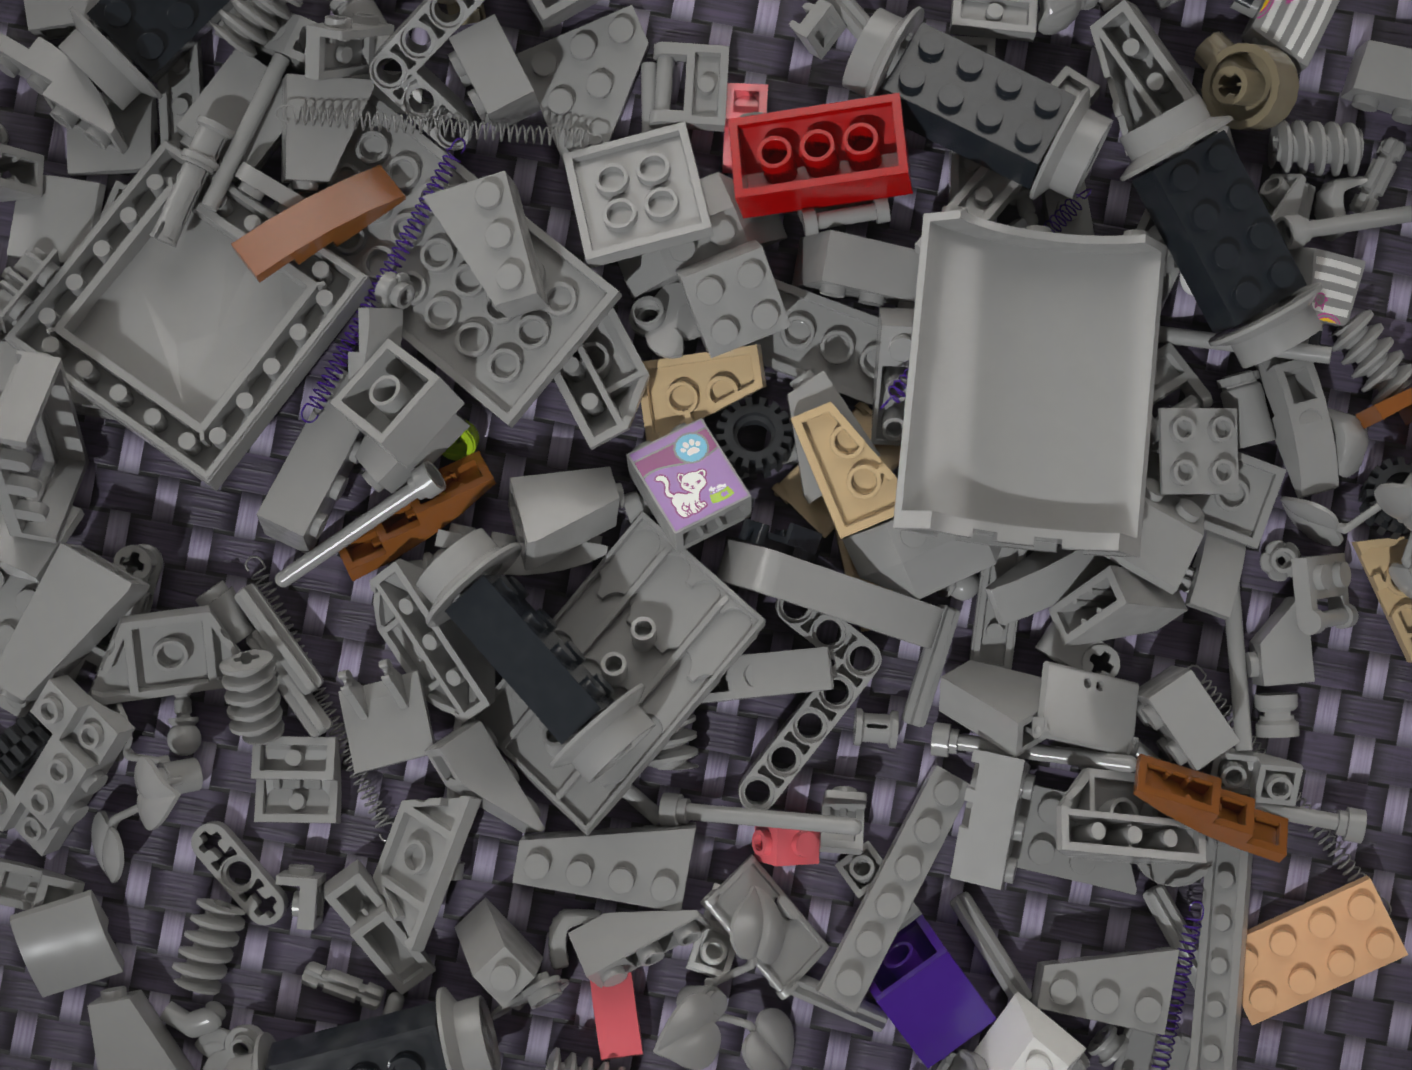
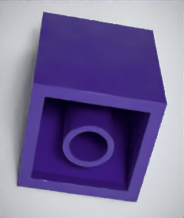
(928, 994)

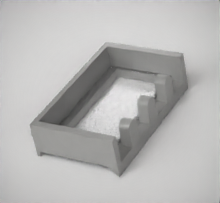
(39, 448)

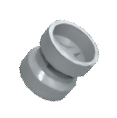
(1277, 716)

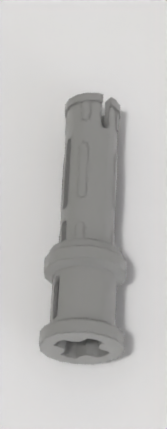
(198, 163)

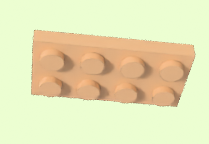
(1317, 949)

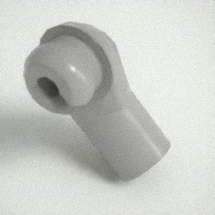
(196, 1022)

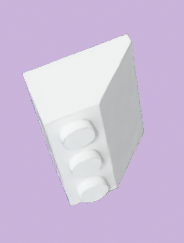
(1028, 1040)

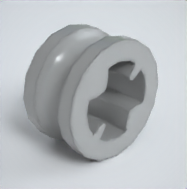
(1107, 1045)

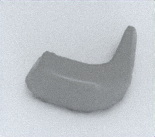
(1330, 200)
(1350, 441)
(558, 931)

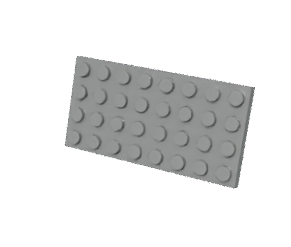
(451, 315)

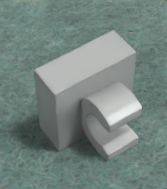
(819, 27)

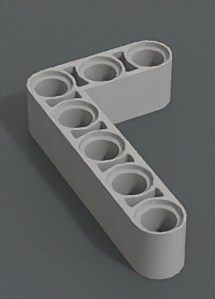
(417, 75)
(829, 593)
(813, 702)

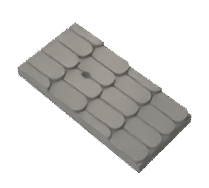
(636, 621)

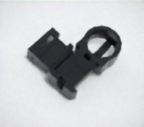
(795, 541)

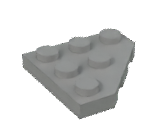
(587, 76)

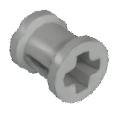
(887, 735)

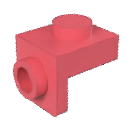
(785, 846)

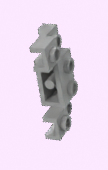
(69, 768)

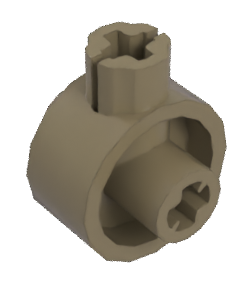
(1247, 82)

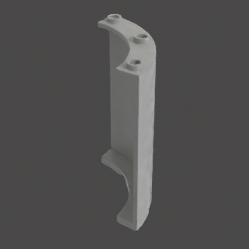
(1030, 386)

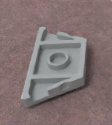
(163, 656)
(1040, 853)
(422, 860)

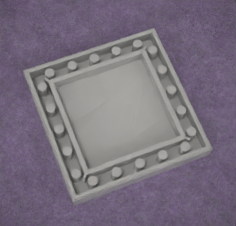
(186, 334)

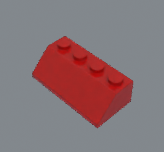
(820, 156)

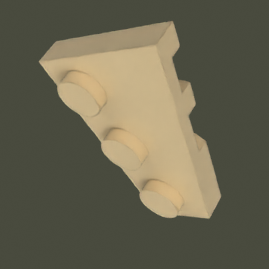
(698, 386)
(847, 471)
(1376, 558)

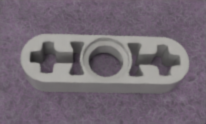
(221, 873)

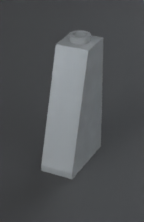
(65, 619)

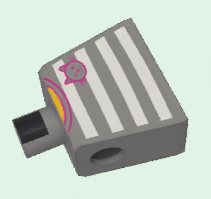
(1287, 25)
(1340, 283)

